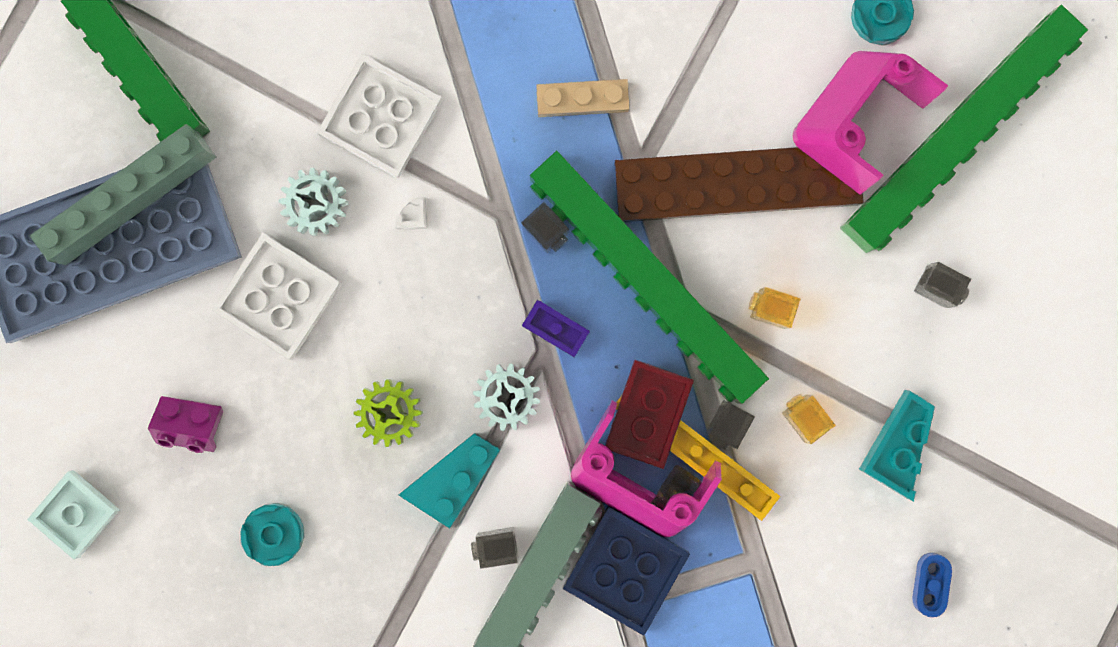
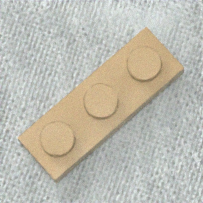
(582, 98)

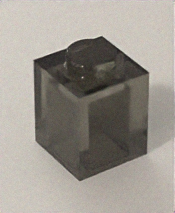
(546, 228)
(943, 285)
(729, 426)
(495, 548)

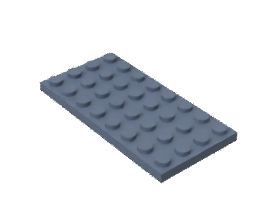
(157, 247)

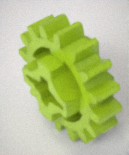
(382, 426)

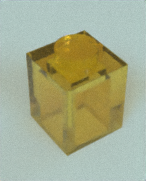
(774, 307)
(807, 418)

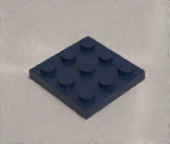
(626, 570)

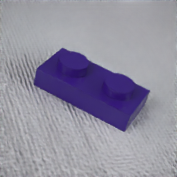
(555, 328)

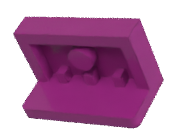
(185, 424)

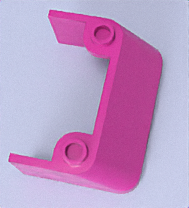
(827, 126)
(595, 476)

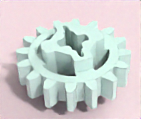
(307, 212)
(520, 393)

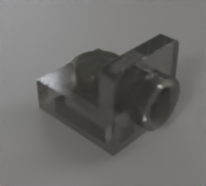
(676, 482)

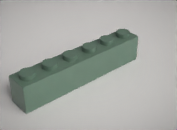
(123, 196)
(540, 568)

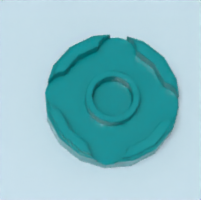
(882, 20)
(272, 534)

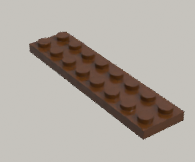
(726, 185)

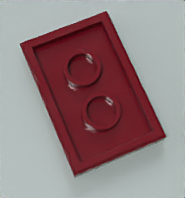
(648, 414)

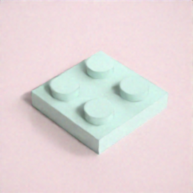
(73, 514)

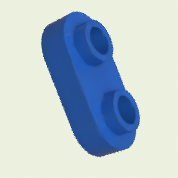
(932, 583)

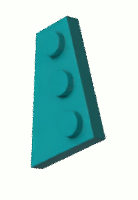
(898, 447)
(452, 480)

